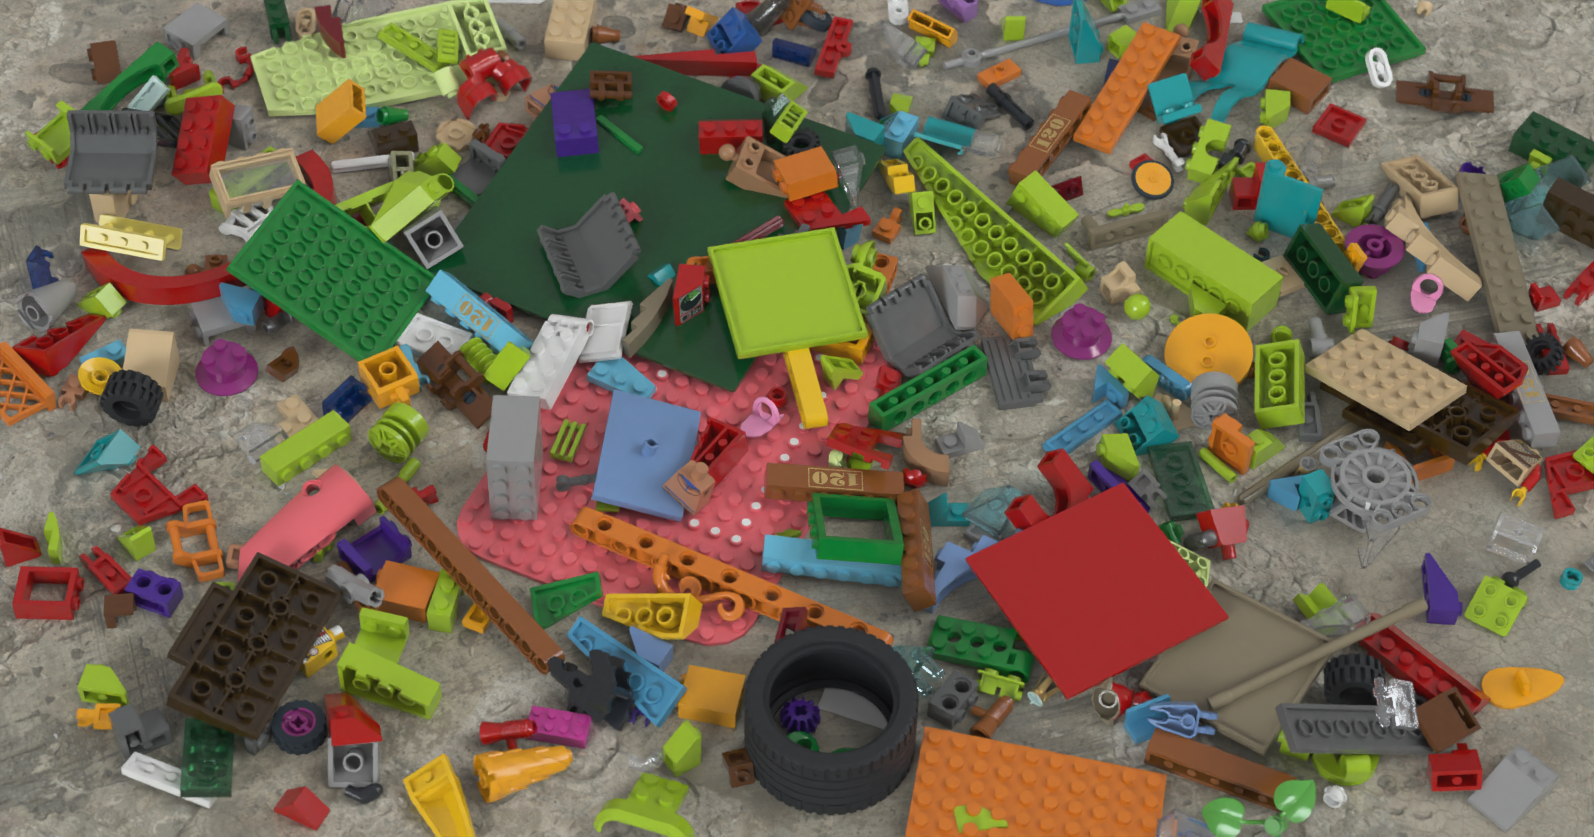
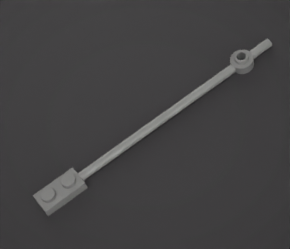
(1128, 13)

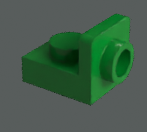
(1450, 364)

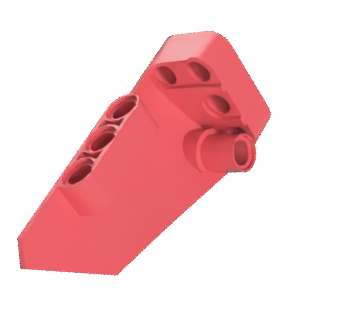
(310, 521)

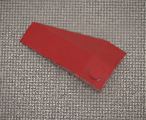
(59, 347)
(349, 721)

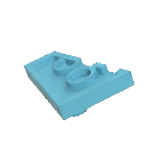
(621, 376)

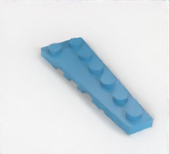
(652, 690)

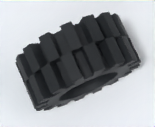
(801, 137)
(1553, 357)

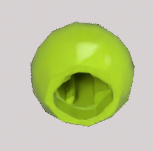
(1137, 306)

